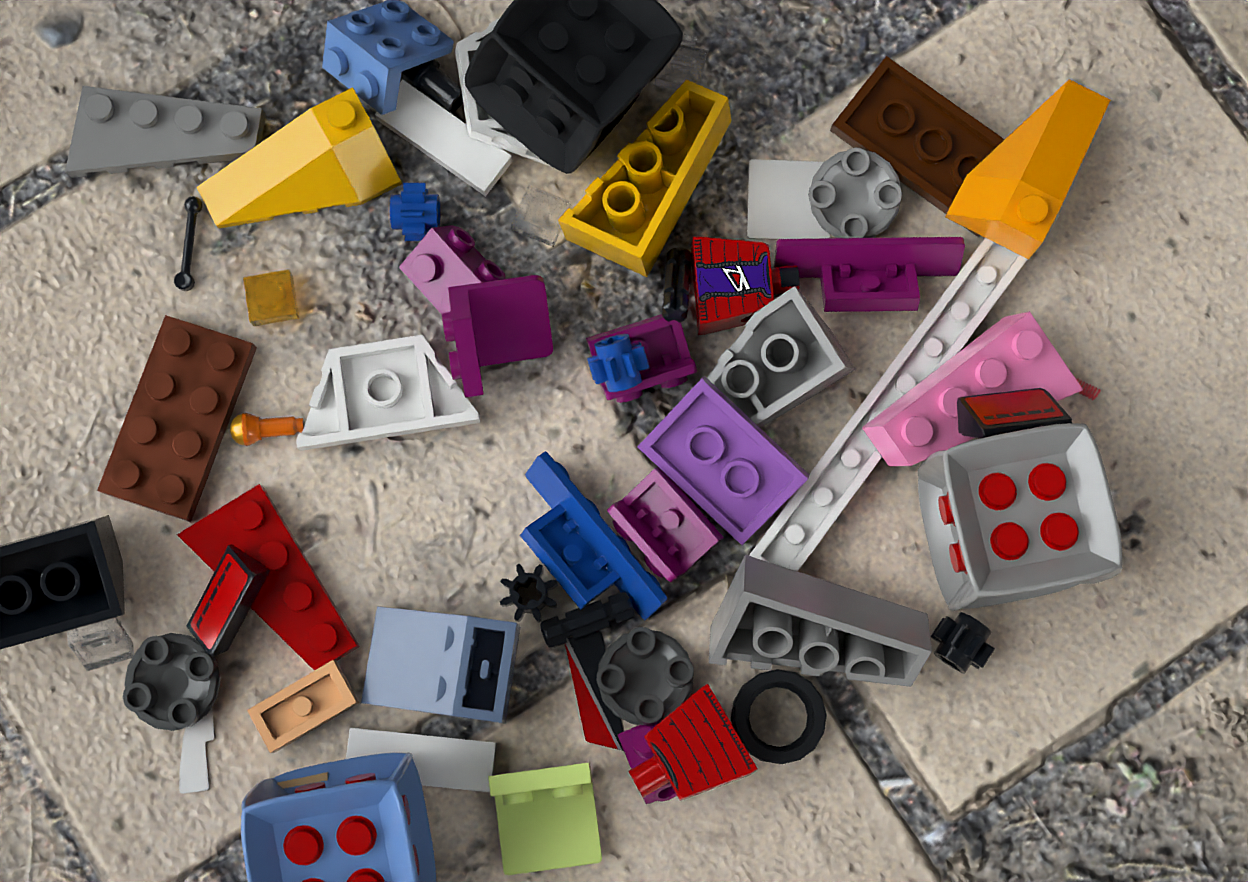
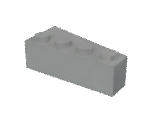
(816, 626)

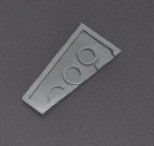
(141, 130)

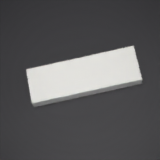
(445, 139)
(438, 760)

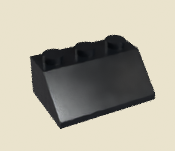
(60, 581)

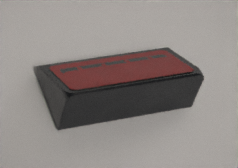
(1008, 412)
(227, 600)

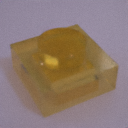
(271, 297)

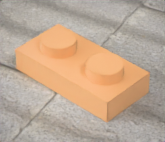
(303, 706)

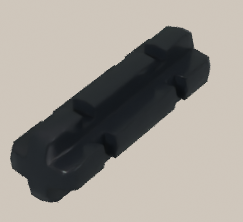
(677, 285)
(587, 620)

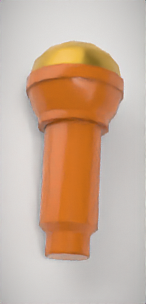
(249, 429)

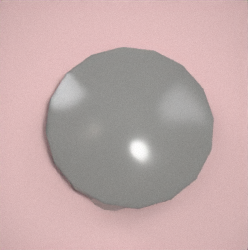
(855, 194)

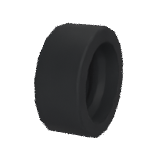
(814, 708)

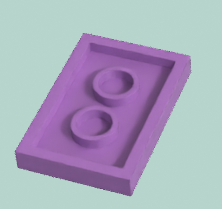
(723, 460)

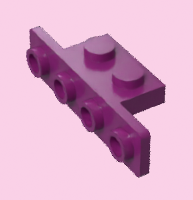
(871, 271)

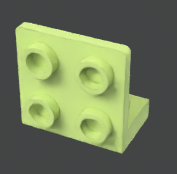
(546, 818)

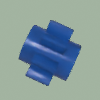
(414, 211)
(618, 363)

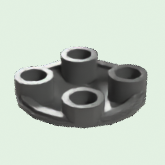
(645, 676)
(171, 682)

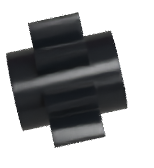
(524, 580)
(962, 642)

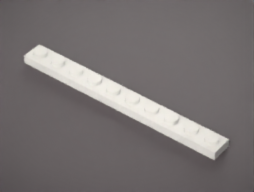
(852, 453)

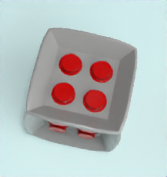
(1019, 516)

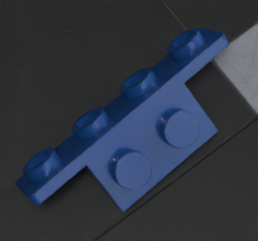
(582, 547)

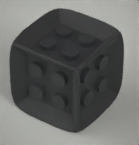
(569, 70)

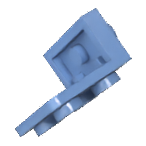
(376, 45)

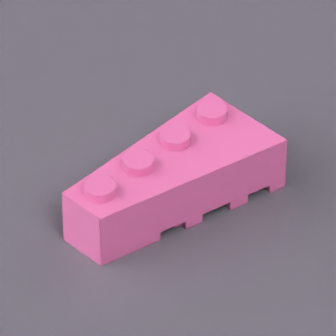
(1002, 359)

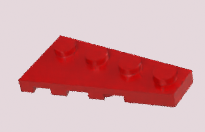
(292, 594)

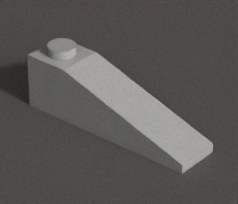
(780, 359)

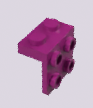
(496, 326)

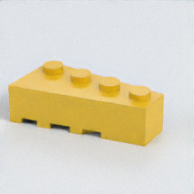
(646, 190)

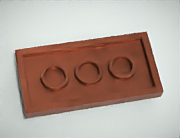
(177, 418)

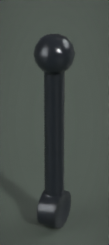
(183, 279)

